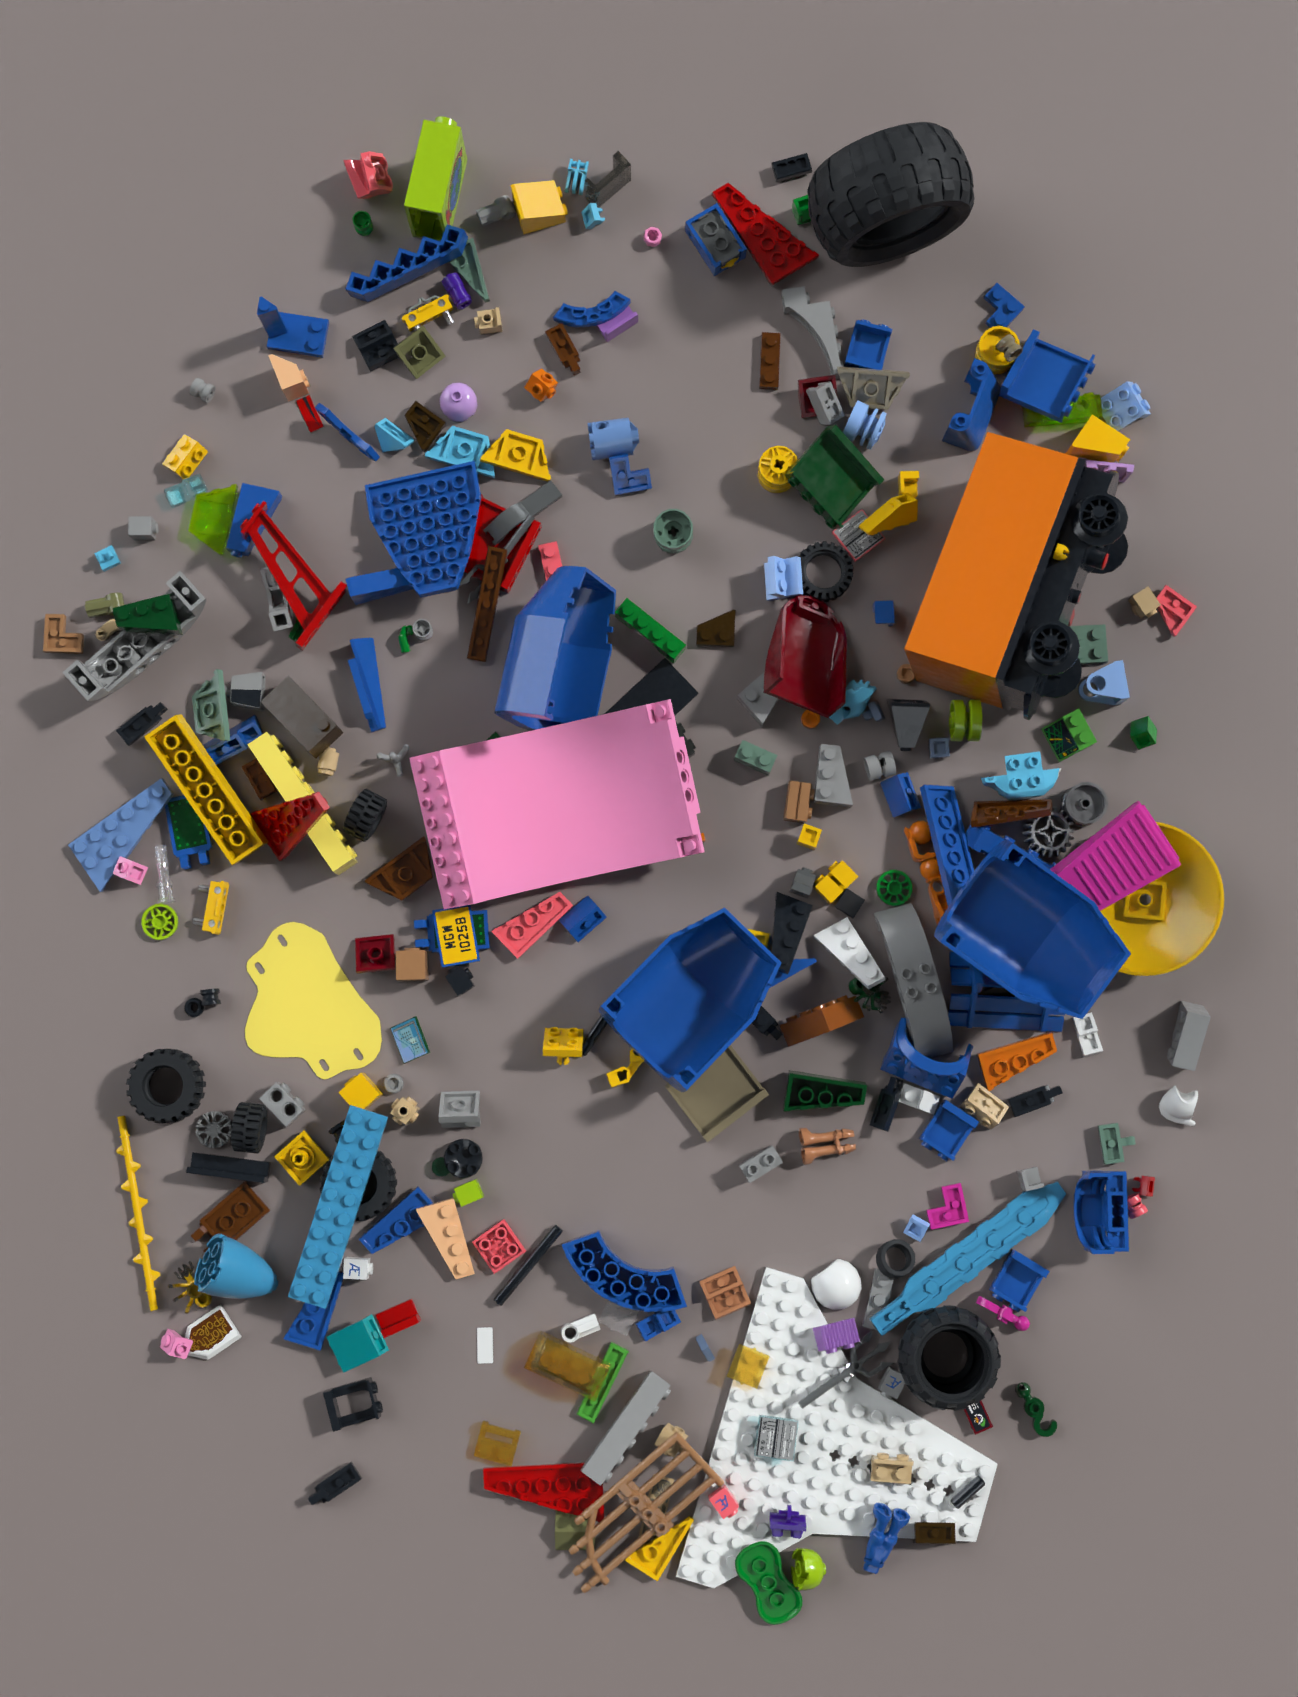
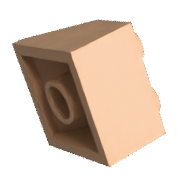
(291, 379)

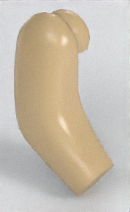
(106, 630)

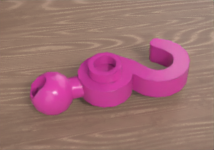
(1005, 1314)

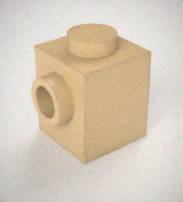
(1144, 603)

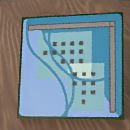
(410, 1040)

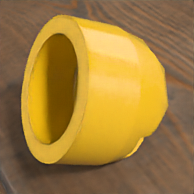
(1060, 549)

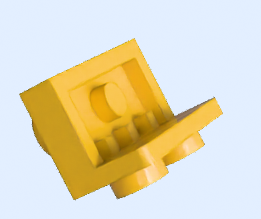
(185, 457)

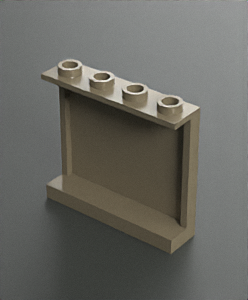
(720, 1094)

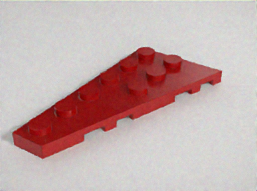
(766, 239)

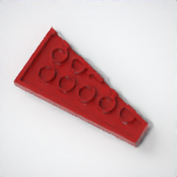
(290, 821)
(548, 1485)

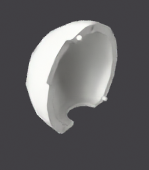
(837, 1285)

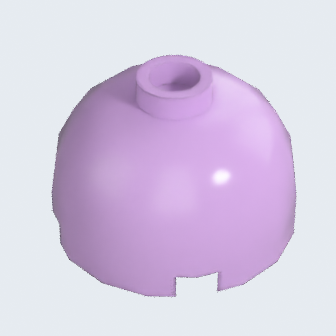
(458, 402)

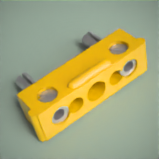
(215, 907)

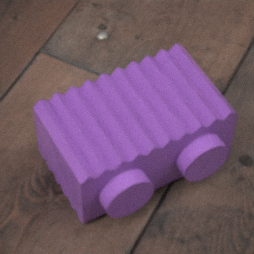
(835, 1335)

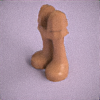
(810, 1153)

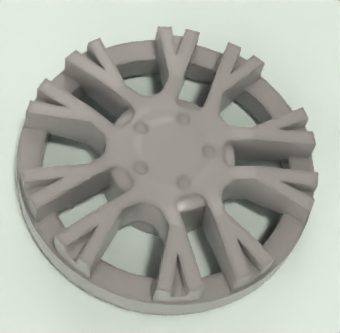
(214, 1129)

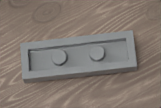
(878, 1296)

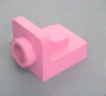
(130, 870)

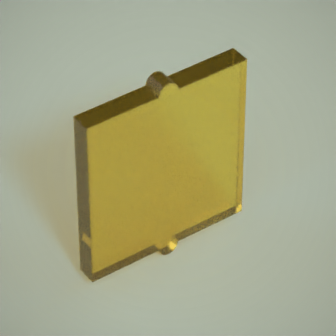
(748, 1366)

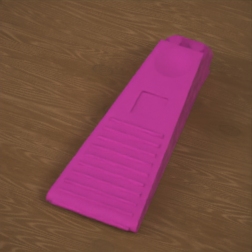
(1119, 858)

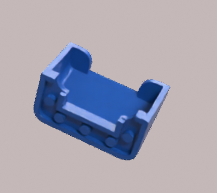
(968, 430)

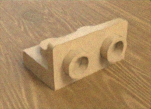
(984, 1107)
(891, 1469)

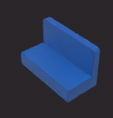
(900, 794)
(582, 918)

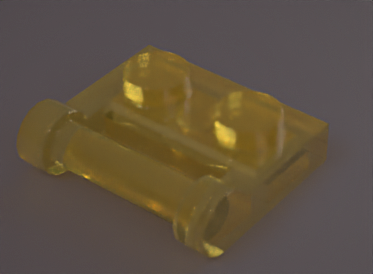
(495, 1449)

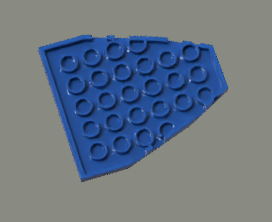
(428, 524)

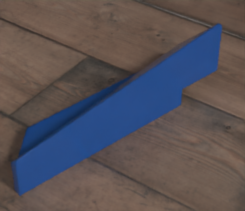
(367, 682)
(239, 737)

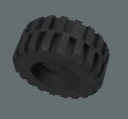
(140, 1086)
(384, 1191)

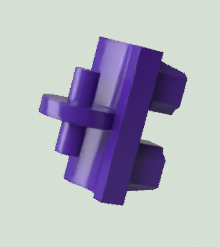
(787, 1520)

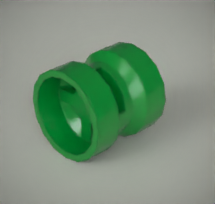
(360, 219)

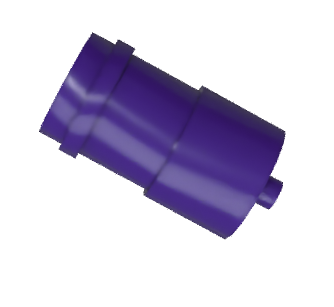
(456, 290)

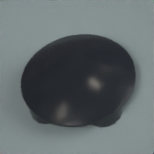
(463, 1158)

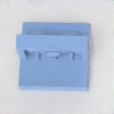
(783, 578)

